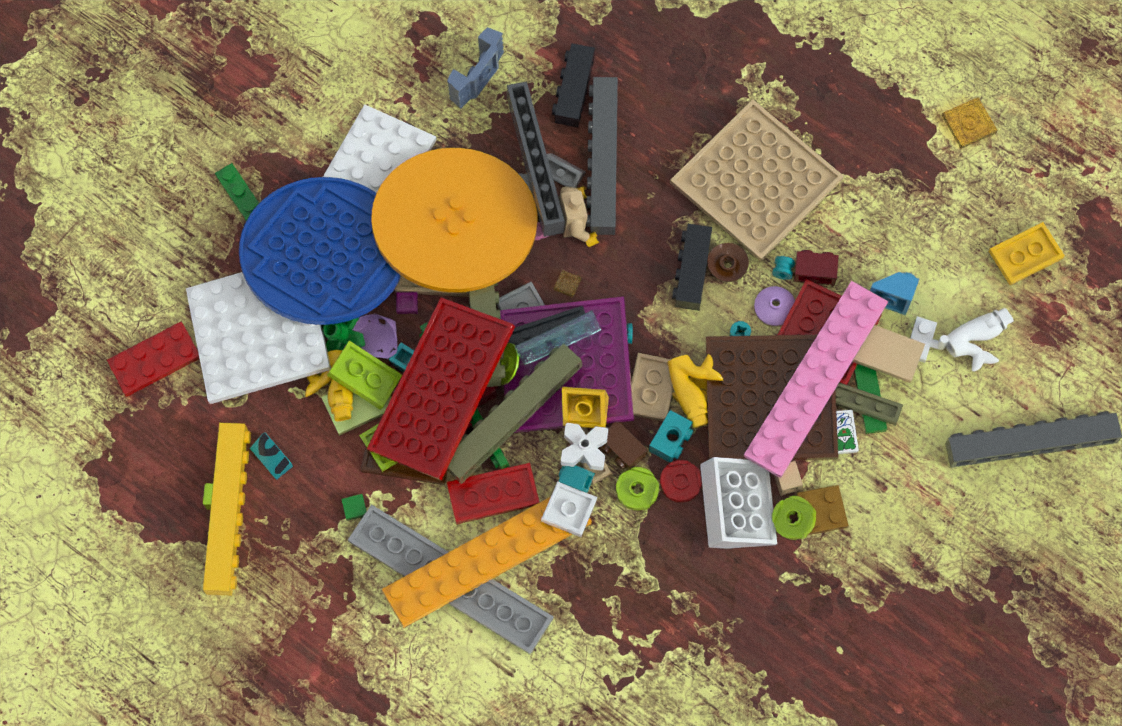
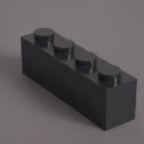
(574, 85)
(693, 267)

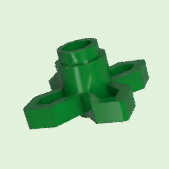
(341, 333)

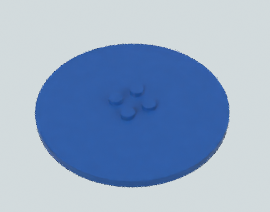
(315, 252)

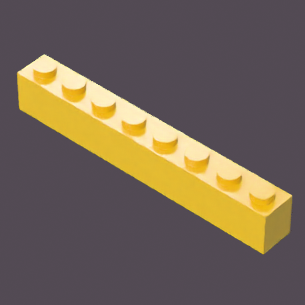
(225, 509)

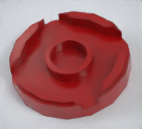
(680, 481)

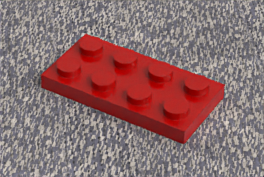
(153, 359)
(493, 493)

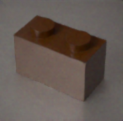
(623, 447)

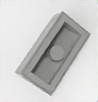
(565, 172)

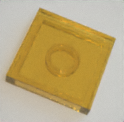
(969, 122)

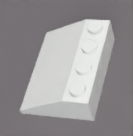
(737, 503)

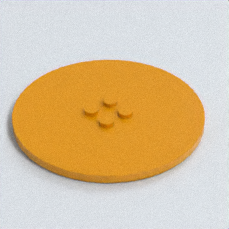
(454, 220)

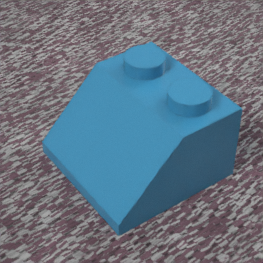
(897, 290)

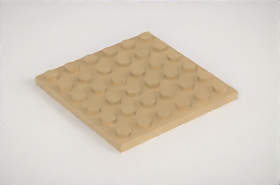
(756, 180)

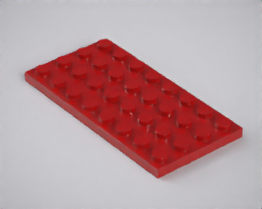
(441, 388)

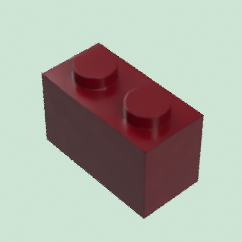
(816, 267)

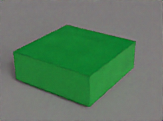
(354, 507)

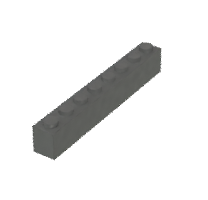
(603, 155)
(535, 159)
(1033, 439)

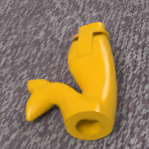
(688, 394)
(339, 397)

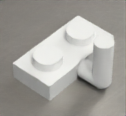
(923, 332)

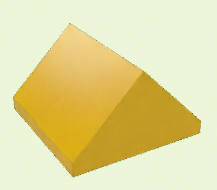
(584, 407)

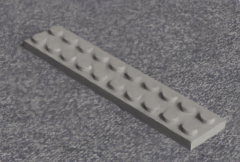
(488, 604)

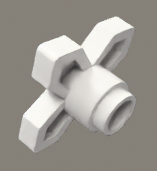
(584, 447)

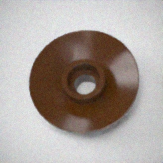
(730, 254)

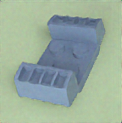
(465, 88)

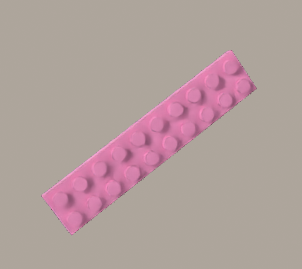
(815, 379)

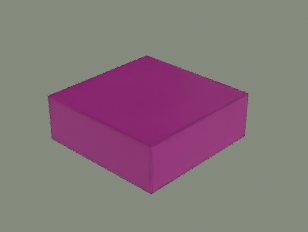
(407, 303)

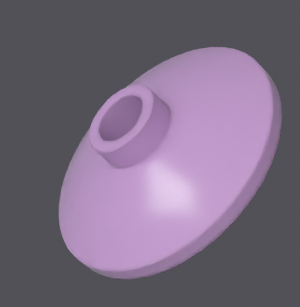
(769, 313)

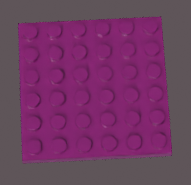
(602, 356)

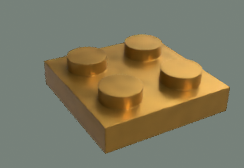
(828, 507)

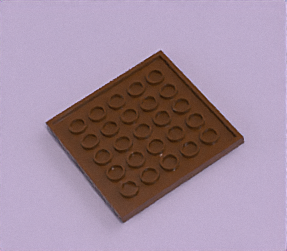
(753, 379)

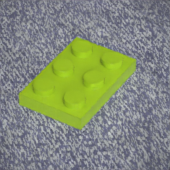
(364, 375)

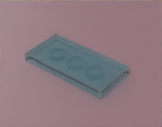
(565, 333)

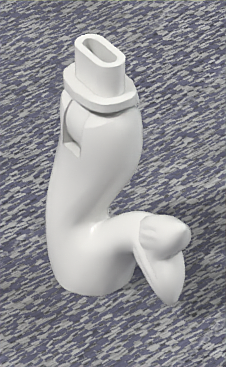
(978, 329)

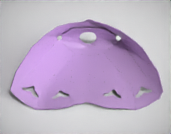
(378, 335)

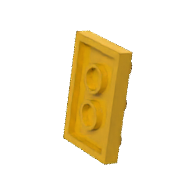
(1026, 253)

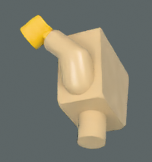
(575, 214)

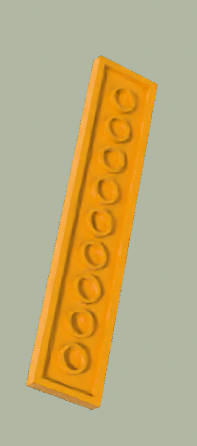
(472, 564)

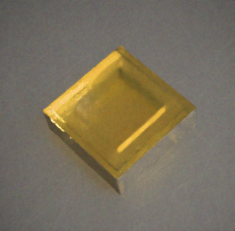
(567, 283)

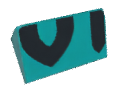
(271, 456)

